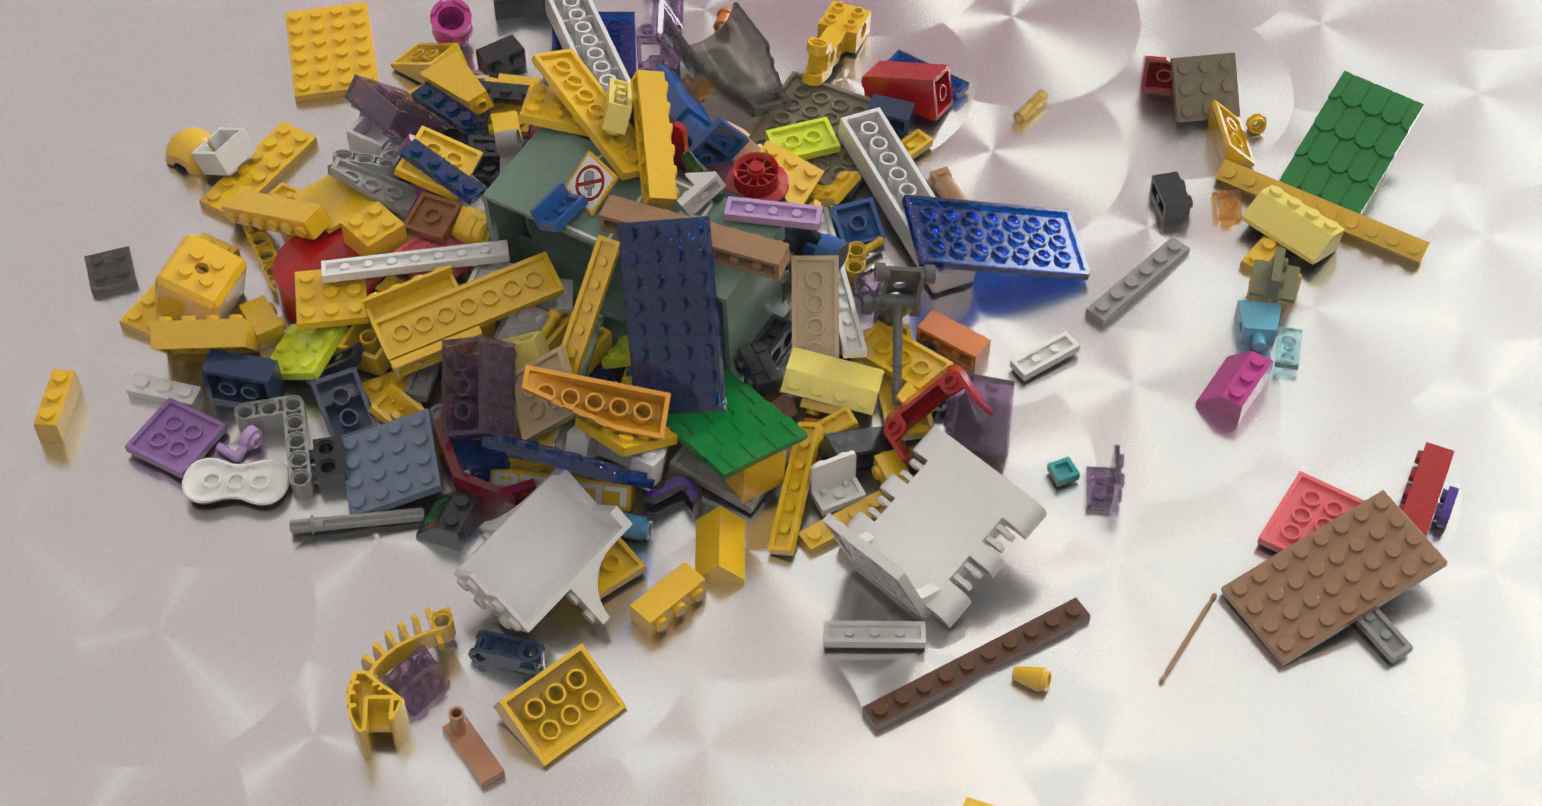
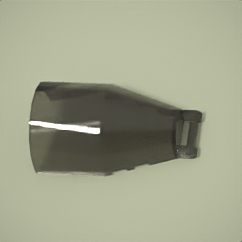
(735, 62)

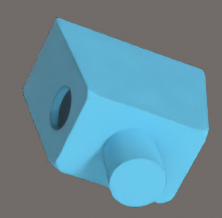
(1257, 322)

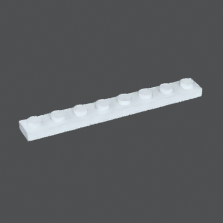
(414, 261)

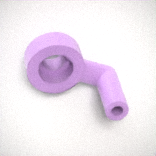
(250, 439)

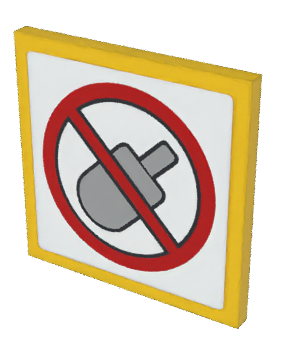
(593, 181)

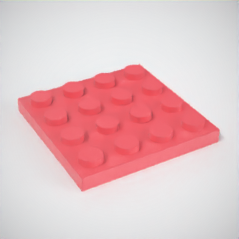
(1303, 510)

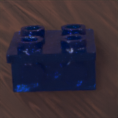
(479, 458)

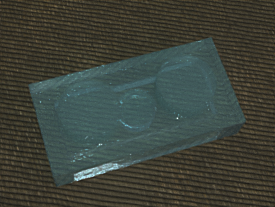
(1288, 348)

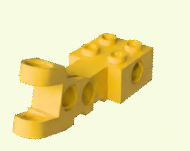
(839, 30)

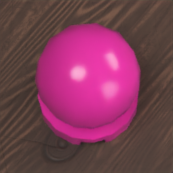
(451, 22)

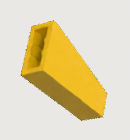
(459, 82)

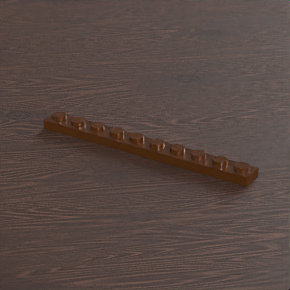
(975, 664)

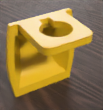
(471, 226)

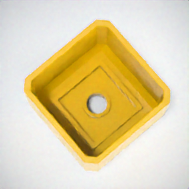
(187, 293)

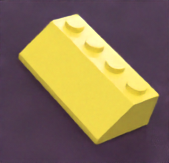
(1293, 224)
(832, 380)

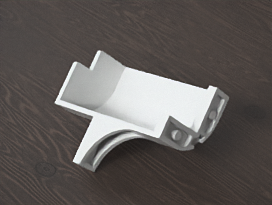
(541, 553)

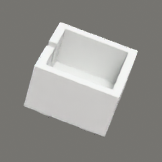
(366, 138)
(231, 149)

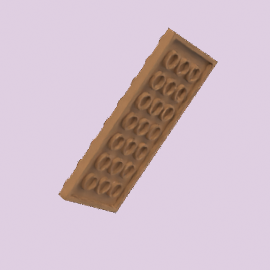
(1333, 577)

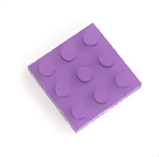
(176, 437)

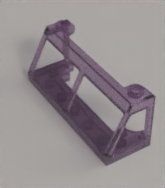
(654, 35)

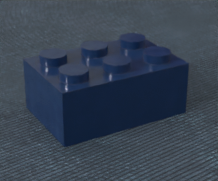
(241, 377)

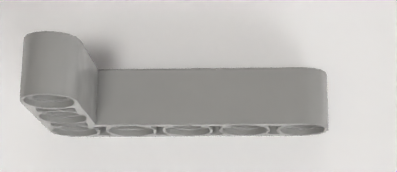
(383, 163)
(290, 414)

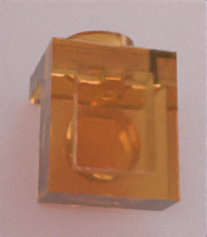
(698, 86)

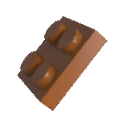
(432, 217)

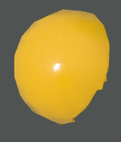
(183, 144)

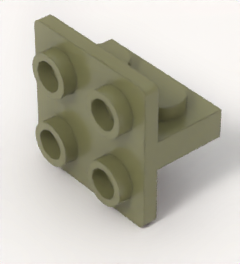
(1275, 279)

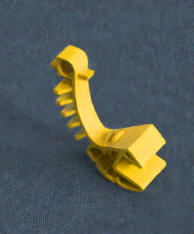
(374, 705)

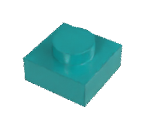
(1063, 471)

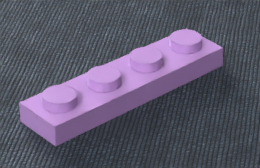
(773, 213)

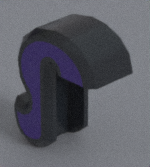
(673, 491)

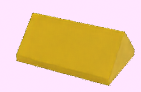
(1229, 136)
(720, 547)

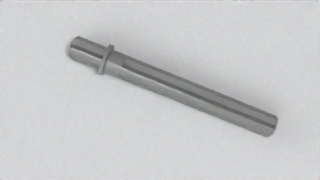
(320, 524)

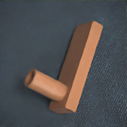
(472, 748)

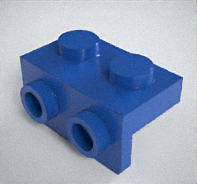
(557, 209)

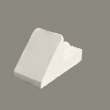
(704, 188)

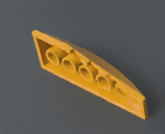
(606, 402)

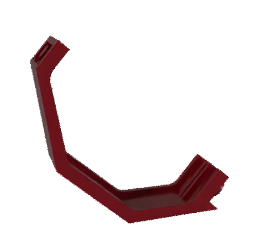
(492, 498)

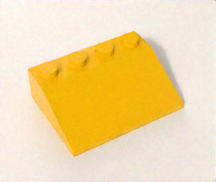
(200, 336)
(560, 705)

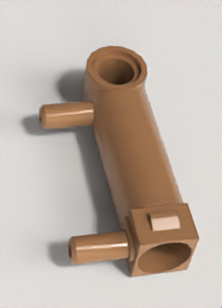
(944, 185)

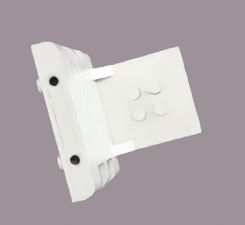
(937, 528)

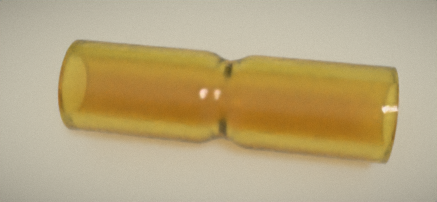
(1031, 105)

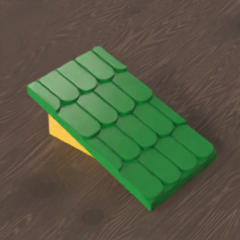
(1352, 142)
(744, 442)

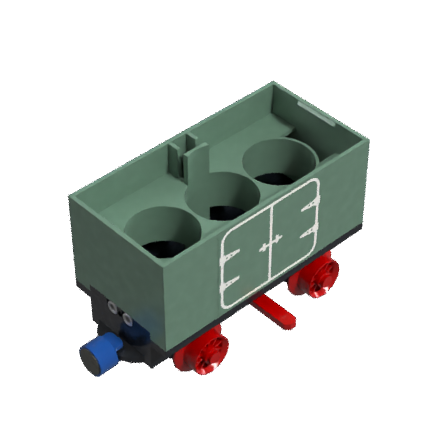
(742, 297)

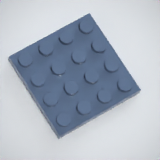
(392, 464)

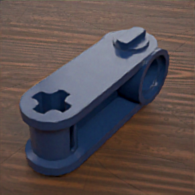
(508, 652)

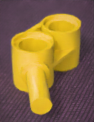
(857, 257)

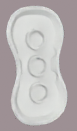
(219, 480)

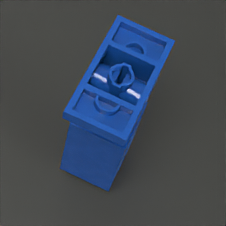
(707, 140)

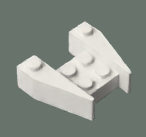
(649, 461)

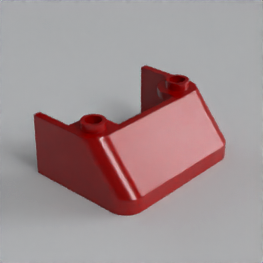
(925, 400)

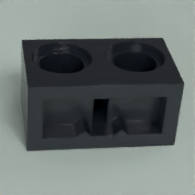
(775, 335)
(329, 463)

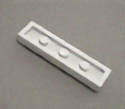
(875, 634)

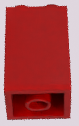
(919, 83)

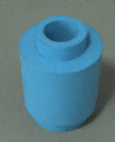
(640, 528)

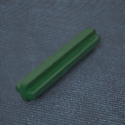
(694, 166)

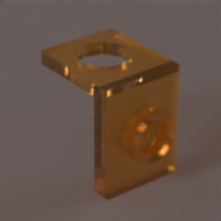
(1229, 204)

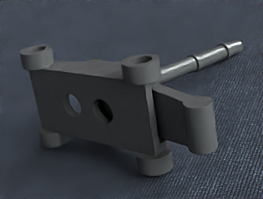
(893, 307)

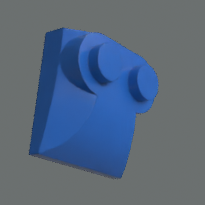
(857, 221)

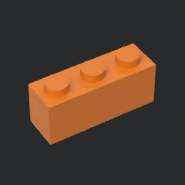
(954, 340)

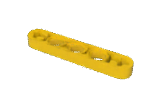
(262, 250)

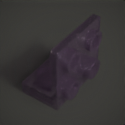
(1105, 484)

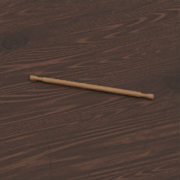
(1187, 638)

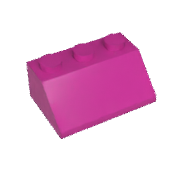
(1236, 385)

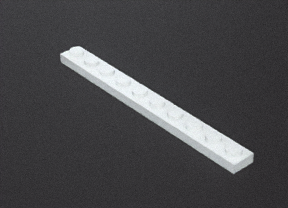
(850, 331)

